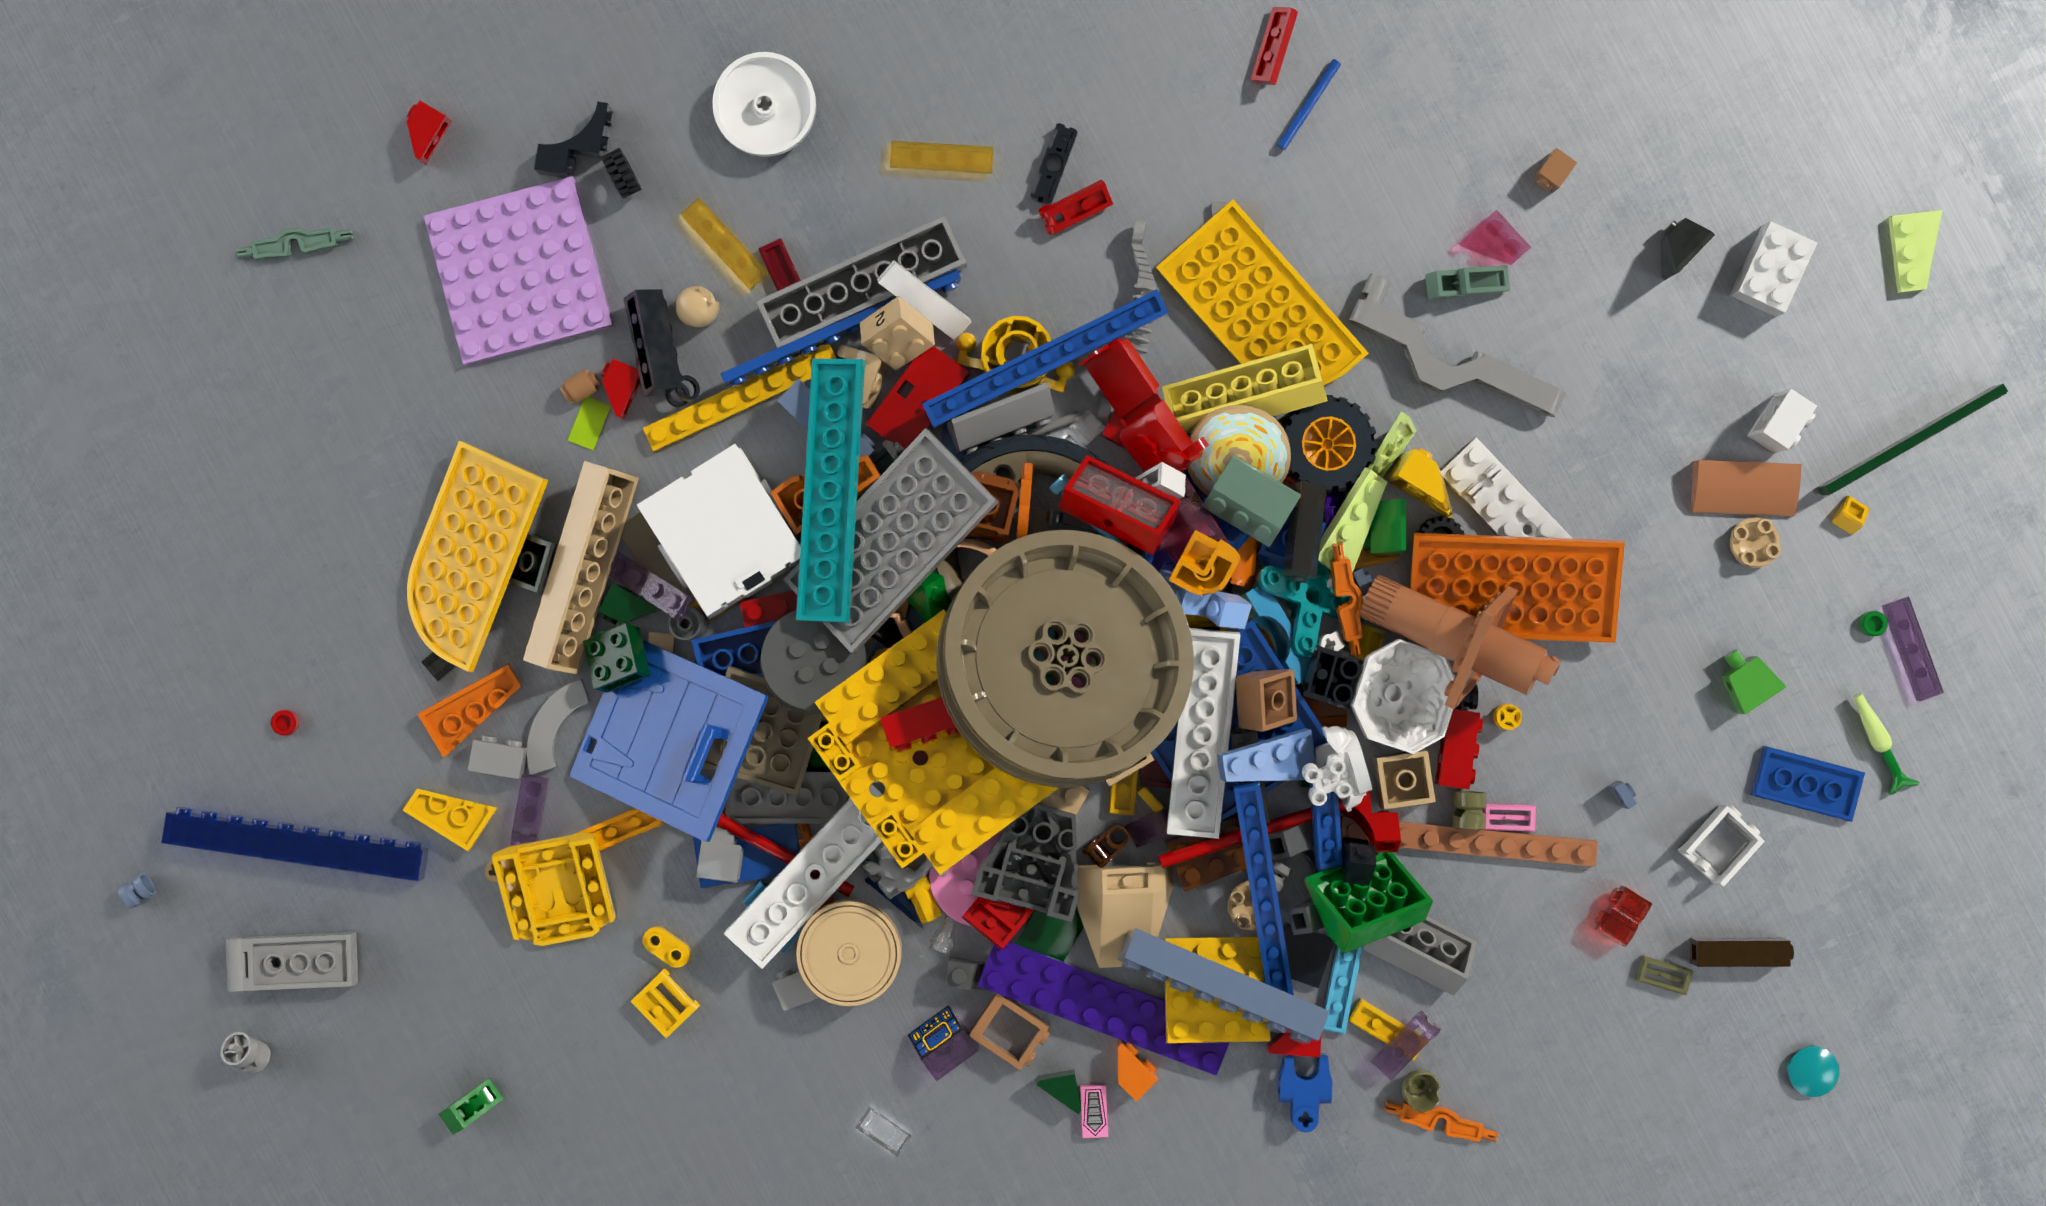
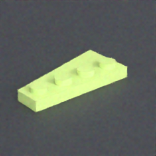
(1353, 518)

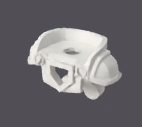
(1343, 772)

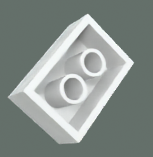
(1773, 269)

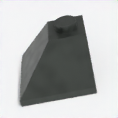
(1681, 245)

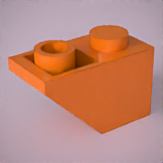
(1132, 1072)

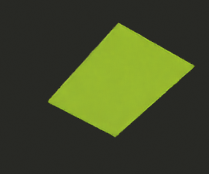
(589, 423)

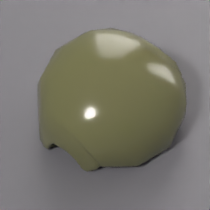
(1421, 1090)

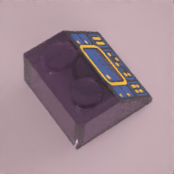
(943, 1042)

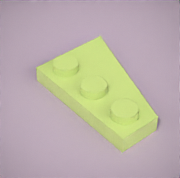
(1913, 248)

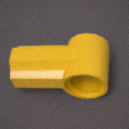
(924, 901)

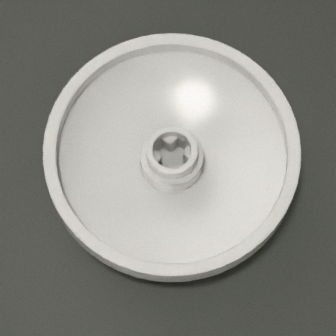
(764, 104)

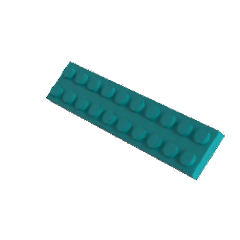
(830, 490)

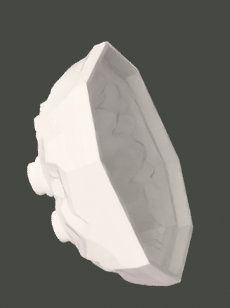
(1402, 696)

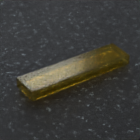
(941, 157)
(724, 243)

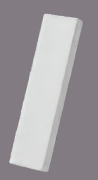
(924, 300)

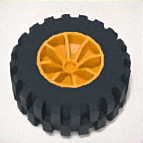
(1330, 443)

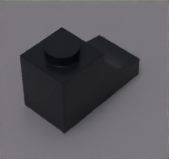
(1358, 861)

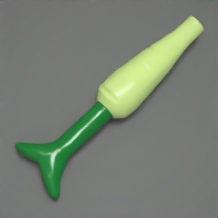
(1882, 743)

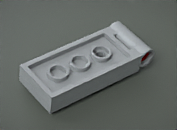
(305, 961)

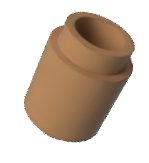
(580, 386)

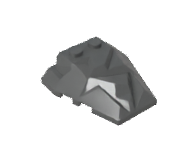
(1034, 864)

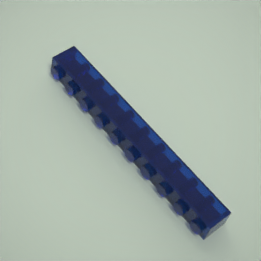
(295, 845)

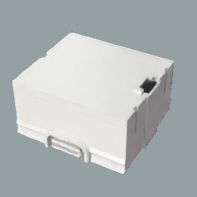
(722, 531)

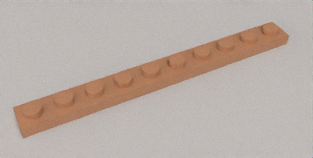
(1487, 843)

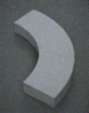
(547, 723)

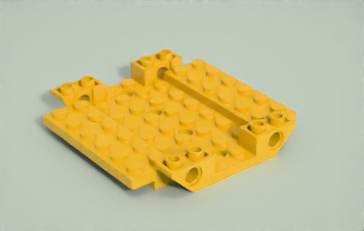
(929, 808)

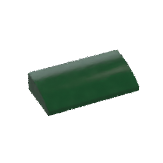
(1050, 935)

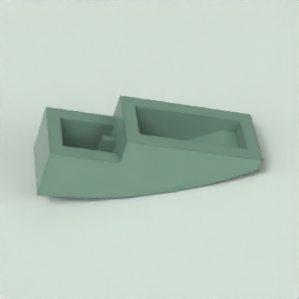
(1467, 282)

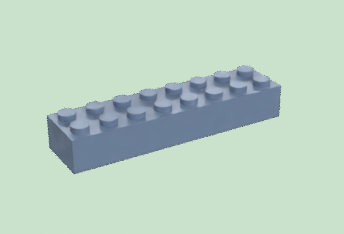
(1223, 985)

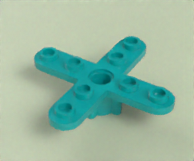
(1305, 602)

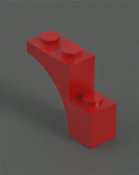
(1380, 827)

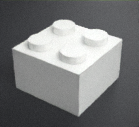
(1782, 421)

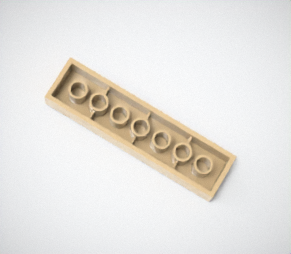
(580, 568)

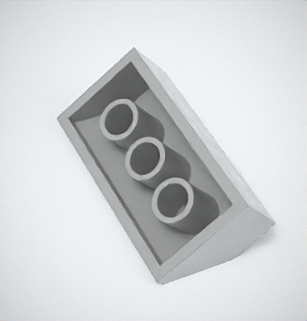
(1001, 418)
(1429, 953)

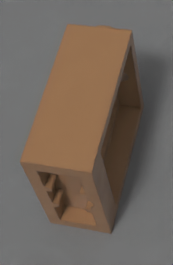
(987, 1016)

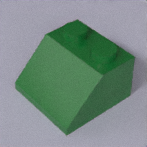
(1387, 530)

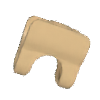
(874, 373)

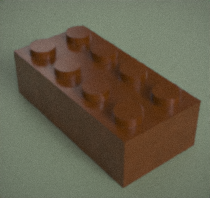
(1210, 866)

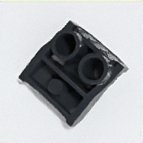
(1331, 677)

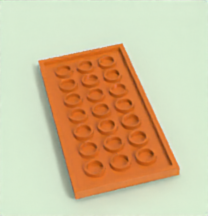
(1562, 584)

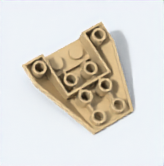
(1119, 901)

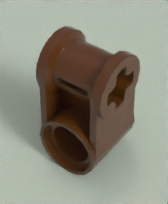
(1105, 845)

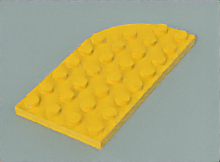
(1256, 296)
(470, 552)

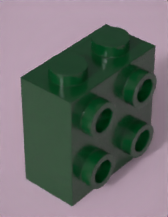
(616, 657)

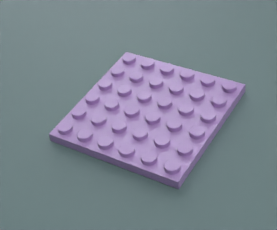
(518, 270)

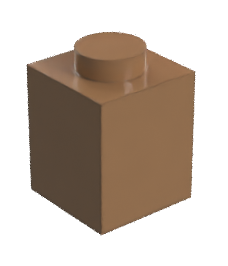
(1554, 170)

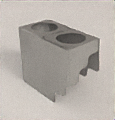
(720, 857)

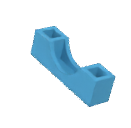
(1272, 619)

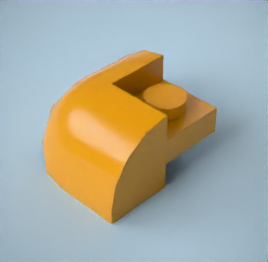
(1205, 565)

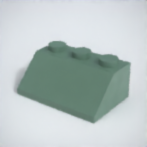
(1251, 500)

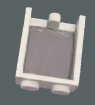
(1722, 845)

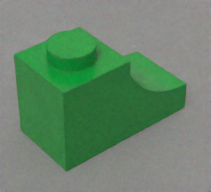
(470, 1106)

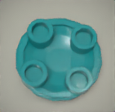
(1813, 1071)

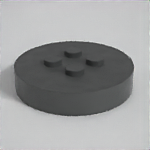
(805, 662)

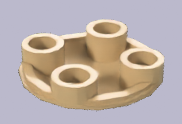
(1755, 542)
(1241, 907)

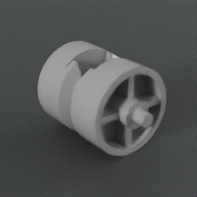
(245, 1053)

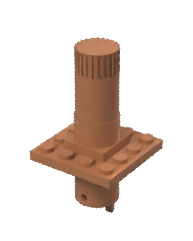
(1473, 643)

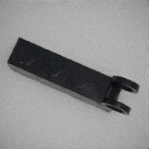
(655, 347)

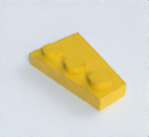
(451, 817)

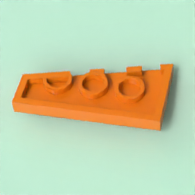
(463, 711)

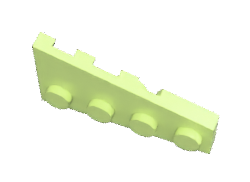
(1393, 445)

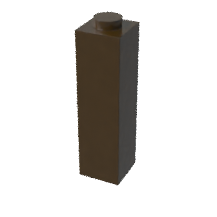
(1741, 952)

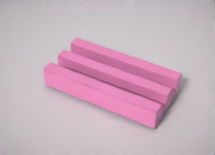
(1531, 818)

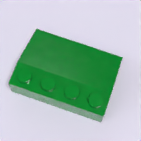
(1363, 913)

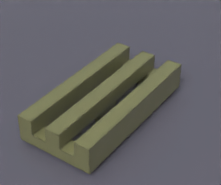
(1643, 968)

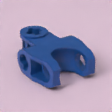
(1305, 1092)

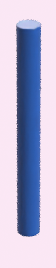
(1309, 104)

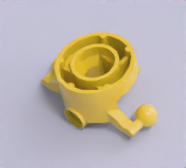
(996, 343)

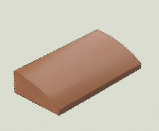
(1745, 487)

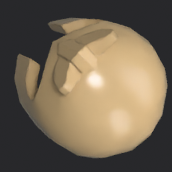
(697, 307)

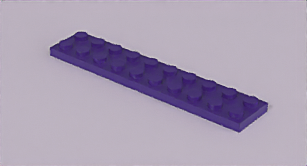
(1091, 1003)

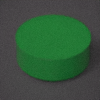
(1873, 623)

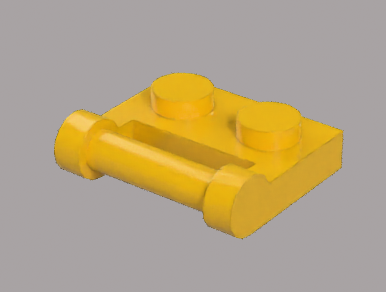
(659, 1009)

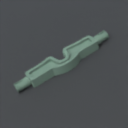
(281, 244)

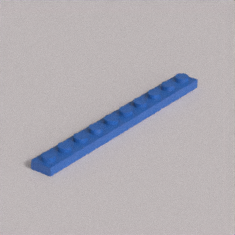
(828, 335)
(1045, 358)
(1263, 885)

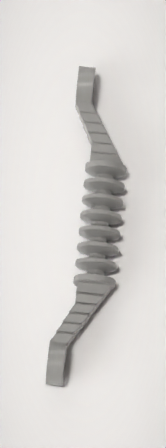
(1145, 285)

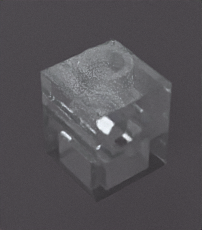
(1084, 429)

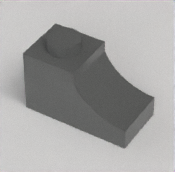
(963, 973)

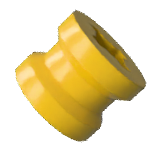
(1512, 716)

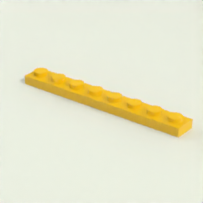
(733, 400)

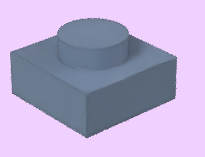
(1362, 580)
(1624, 794)

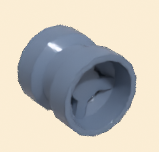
(135, 891)

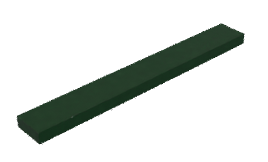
(1912, 439)

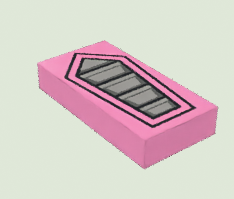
(1094, 1111)

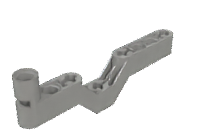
(1438, 375)

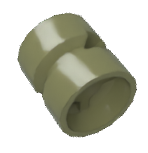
(1469, 810)

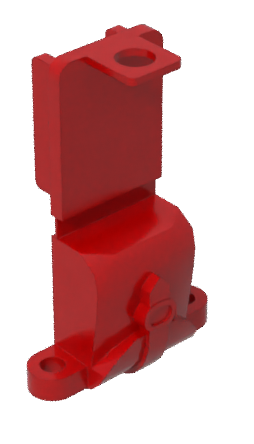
(1131, 389)

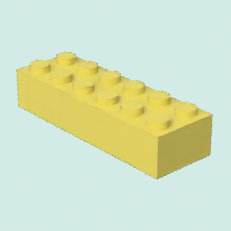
(1269, 383)

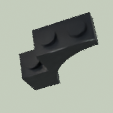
(592, 141)

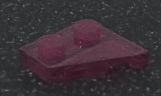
(1496, 240)

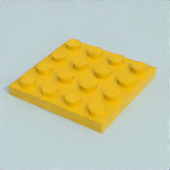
(1200, 1022)

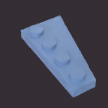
(1270, 759)

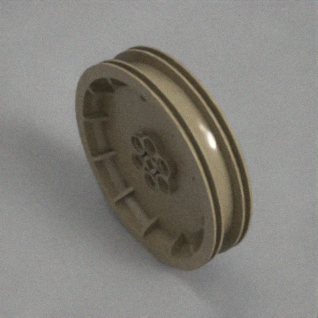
(1128, 626)

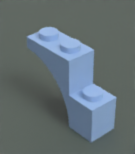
(1219, 607)

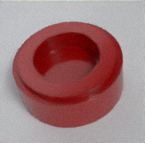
(284, 722)

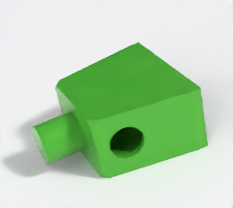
(1749, 682)

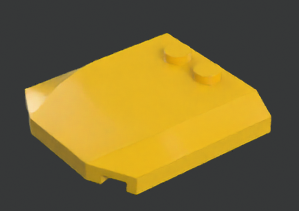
(554, 889)

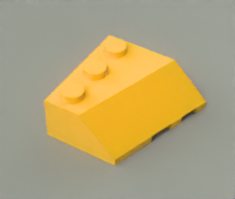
(1422, 479)

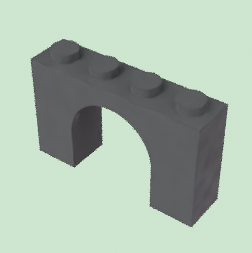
(1287, 843)

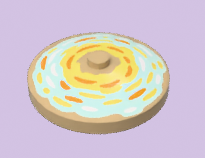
(1242, 432)

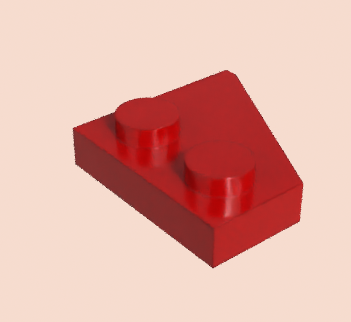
(996, 920)

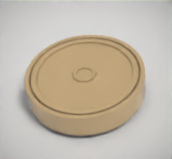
(849, 952)

